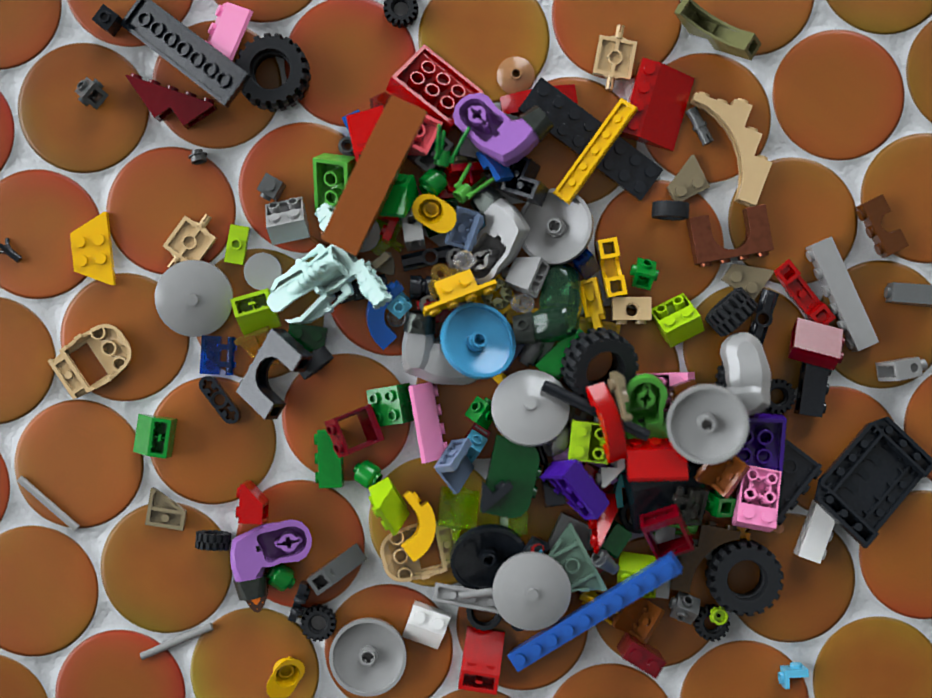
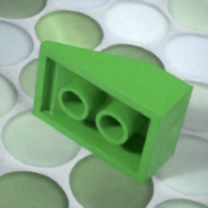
(330, 177)

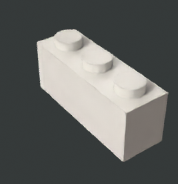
(815, 534)

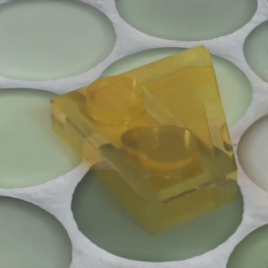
(253, 341)

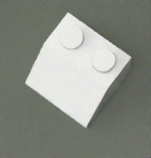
(426, 624)

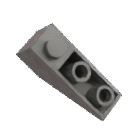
(336, 569)

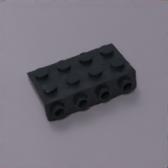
(797, 474)

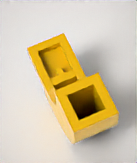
(426, 526)

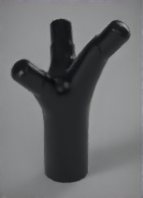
(6, 249)

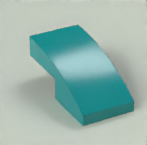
(618, 489)

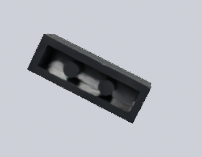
(812, 390)

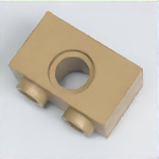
(642, 305)

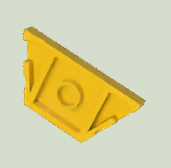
(93, 250)

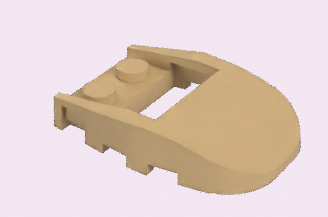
(109, 348)
(401, 567)

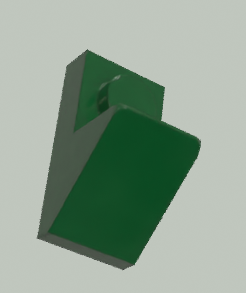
(616, 539)

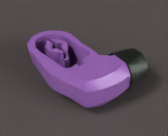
(494, 131)
(265, 548)

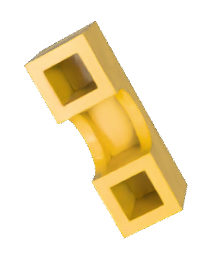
(611, 273)

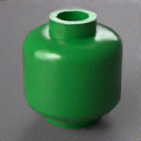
(433, 182)
(367, 473)
(281, 577)

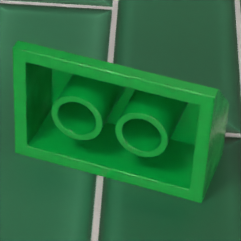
(401, 197)

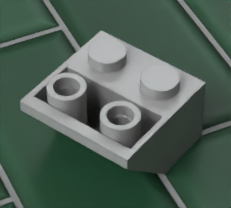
(286, 220)

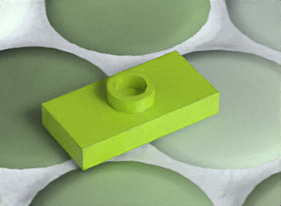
(237, 244)

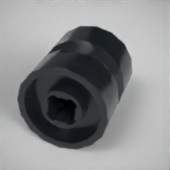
(419, 287)

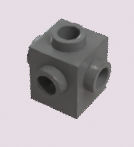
(91, 92)
(684, 607)

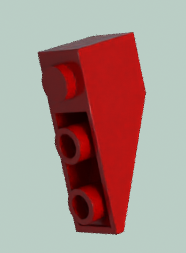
(602, 524)

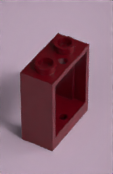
(372, 432)
(663, 518)

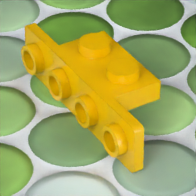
(457, 289)

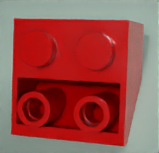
(253, 504)

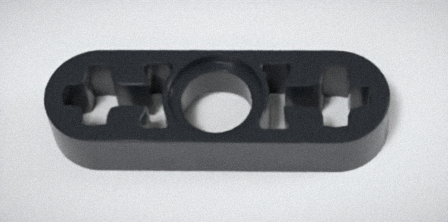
(206, 391)

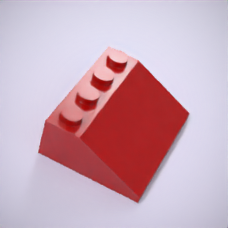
(432, 86)
(661, 102)

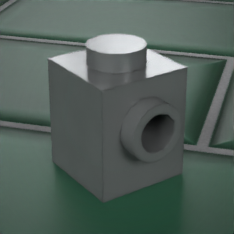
(271, 187)

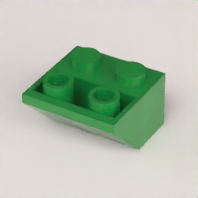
(155, 436)

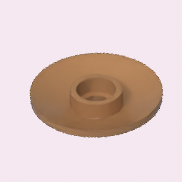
(515, 84)

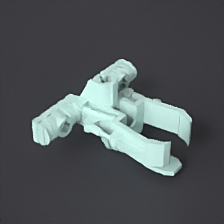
(326, 274)

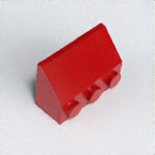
(654, 461)

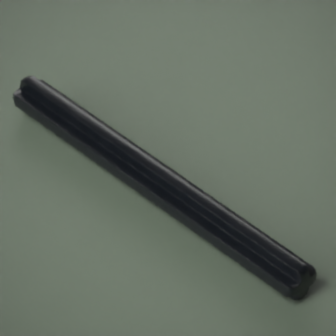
(584, 405)

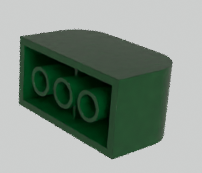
(521, 468)

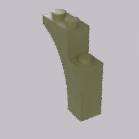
(719, 34)

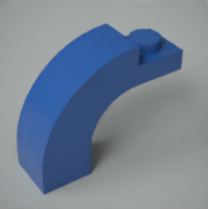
(378, 328)

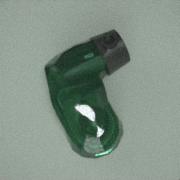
(558, 311)

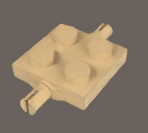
(614, 57)
(189, 240)

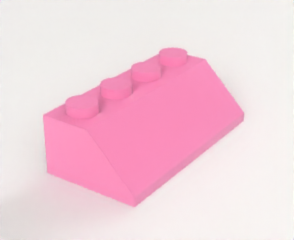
(228, 28)
(427, 421)

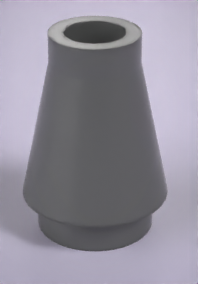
(605, 562)

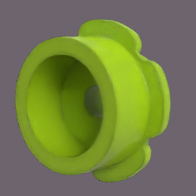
(718, 620)

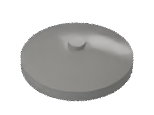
(558, 229)
(193, 298)
(526, 412)
(707, 424)
(531, 590)
(368, 657)

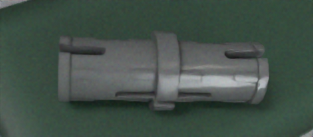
(699, 126)

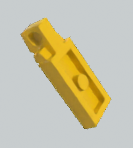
(592, 302)

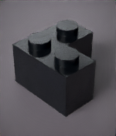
(523, 184)

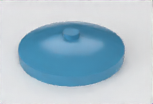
(478, 341)

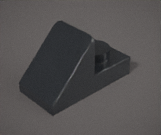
(489, 498)

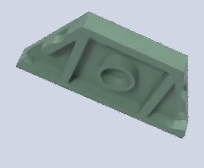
(576, 561)

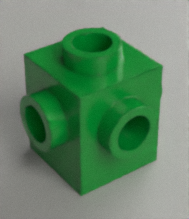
(644, 273)
(480, 412)
(719, 505)

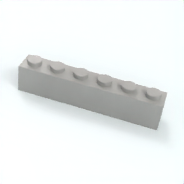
(841, 295)

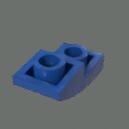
(499, 172)

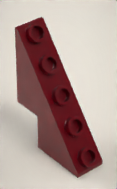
(164, 101)

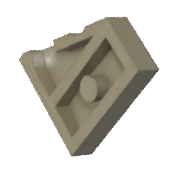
(688, 181)
(748, 277)
(617, 388)
(165, 512)

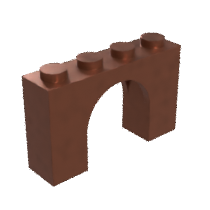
(757, 238)

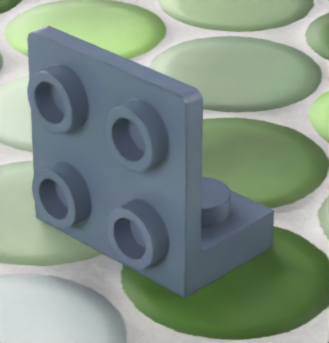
(454, 464)

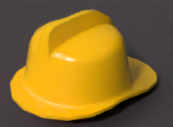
(434, 213)
(285, 677)

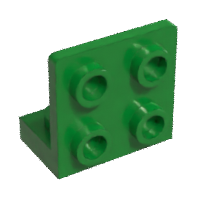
(391, 404)

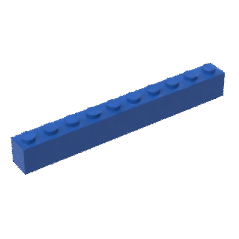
(595, 611)

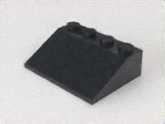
(654, 495)

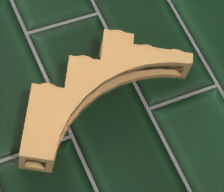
(745, 141)

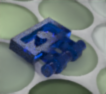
(211, 355)

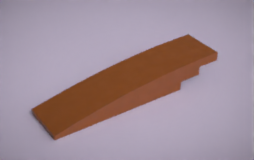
(374, 175)

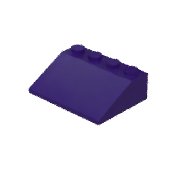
(765, 441)

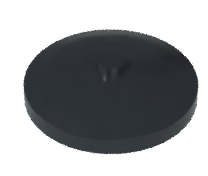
(481, 553)

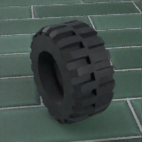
(292, 89)
(586, 348)
(761, 594)

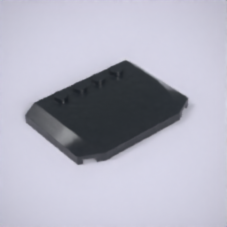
(871, 479)

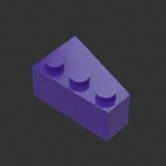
(577, 486)

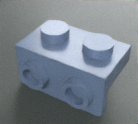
(466, 229)

